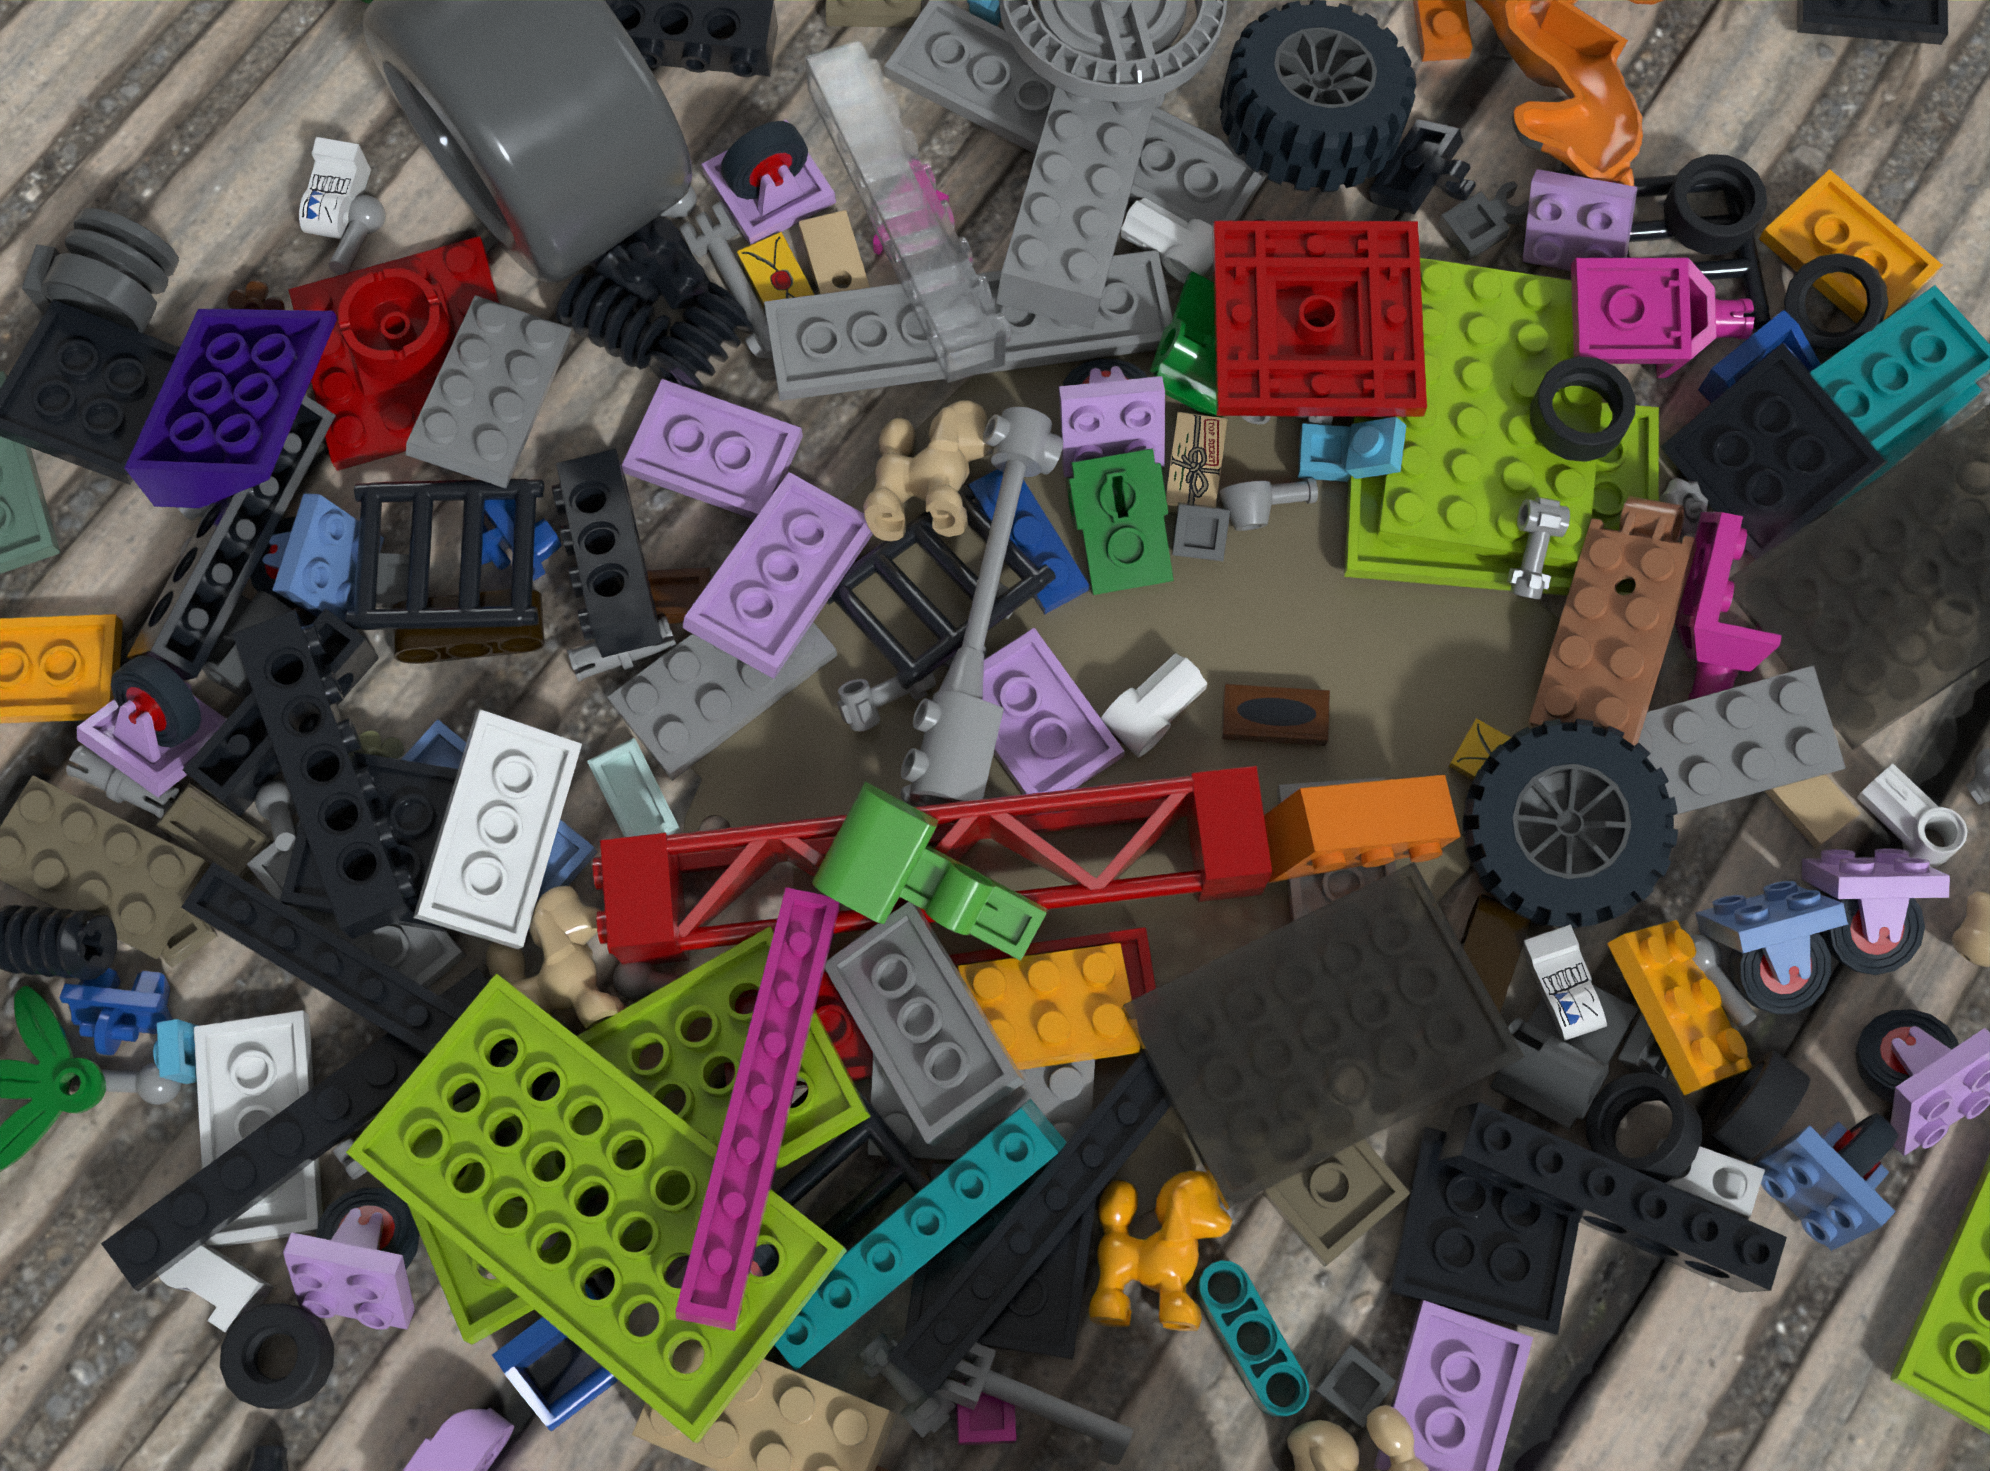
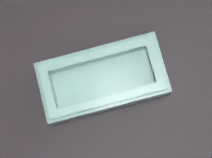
(632, 791)

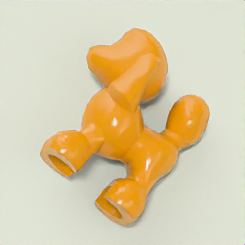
(1165, 1260)

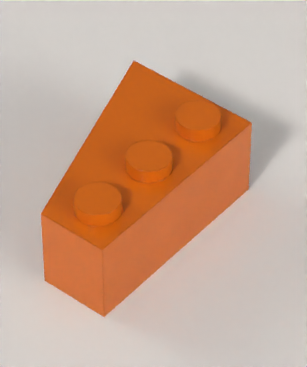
(1360, 826)

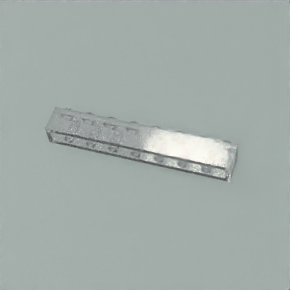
(906, 212)

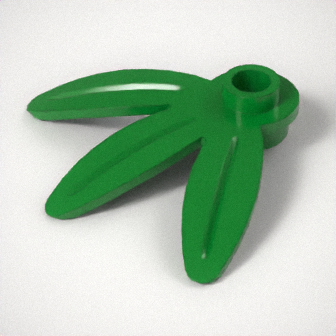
(44, 1083)

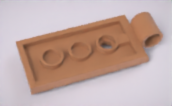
(1613, 643)

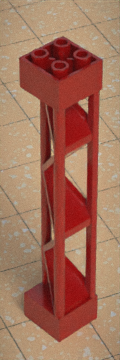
(1222, 807)

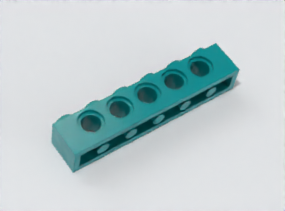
(922, 1229)

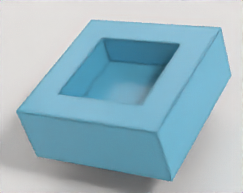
(1375, 448)
(1323, 452)
(175, 1051)

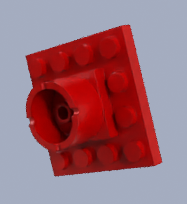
(1318, 319)
(390, 343)

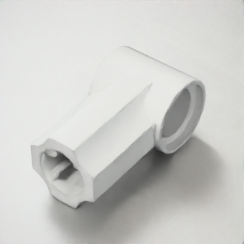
(1180, 244)
(1145, 714)
(1909, 812)

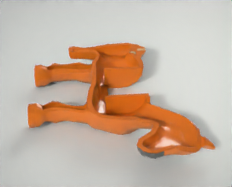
(1569, 50)

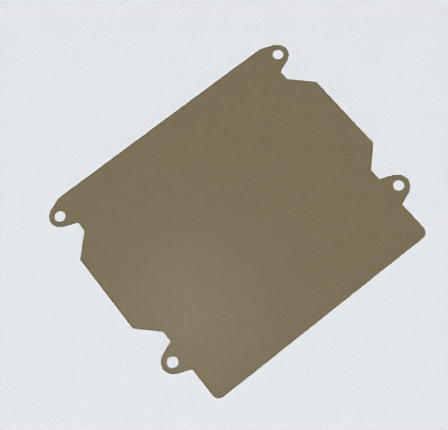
(1399, 659)

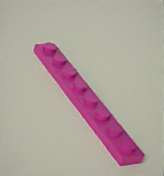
(758, 1112)

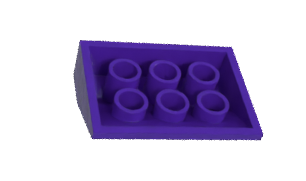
(227, 404)

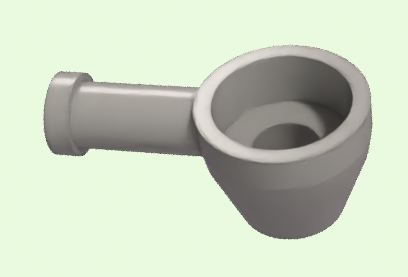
(1252, 500)

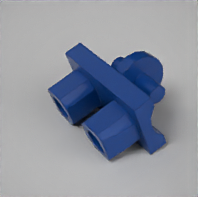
(498, 540)
(115, 1013)

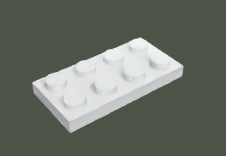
(498, 830)
(243, 1080)

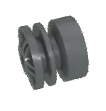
(111, 269)

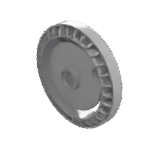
(1113, 45)

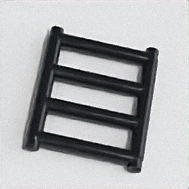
(1745, 266)
(468, 612)
(950, 638)
(902, 1169)

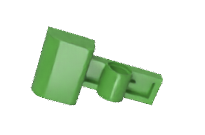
(886, 856)

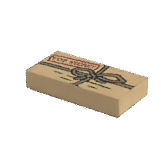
(1195, 460)

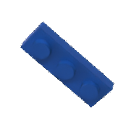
(1037, 539)

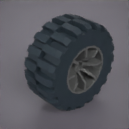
(1317, 95)
(1569, 824)

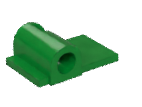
(1188, 348)
(1121, 516)

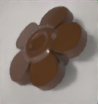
(254, 298)

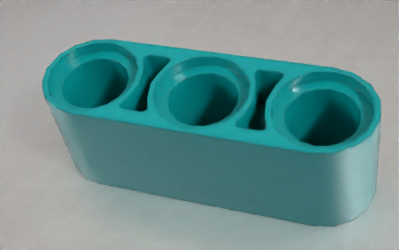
(1275, 1357)

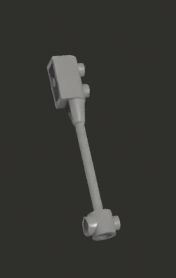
(957, 722)

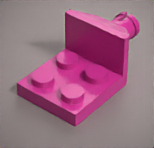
(1650, 311)
(1717, 646)

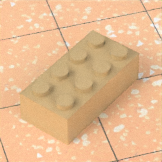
(777, 1424)

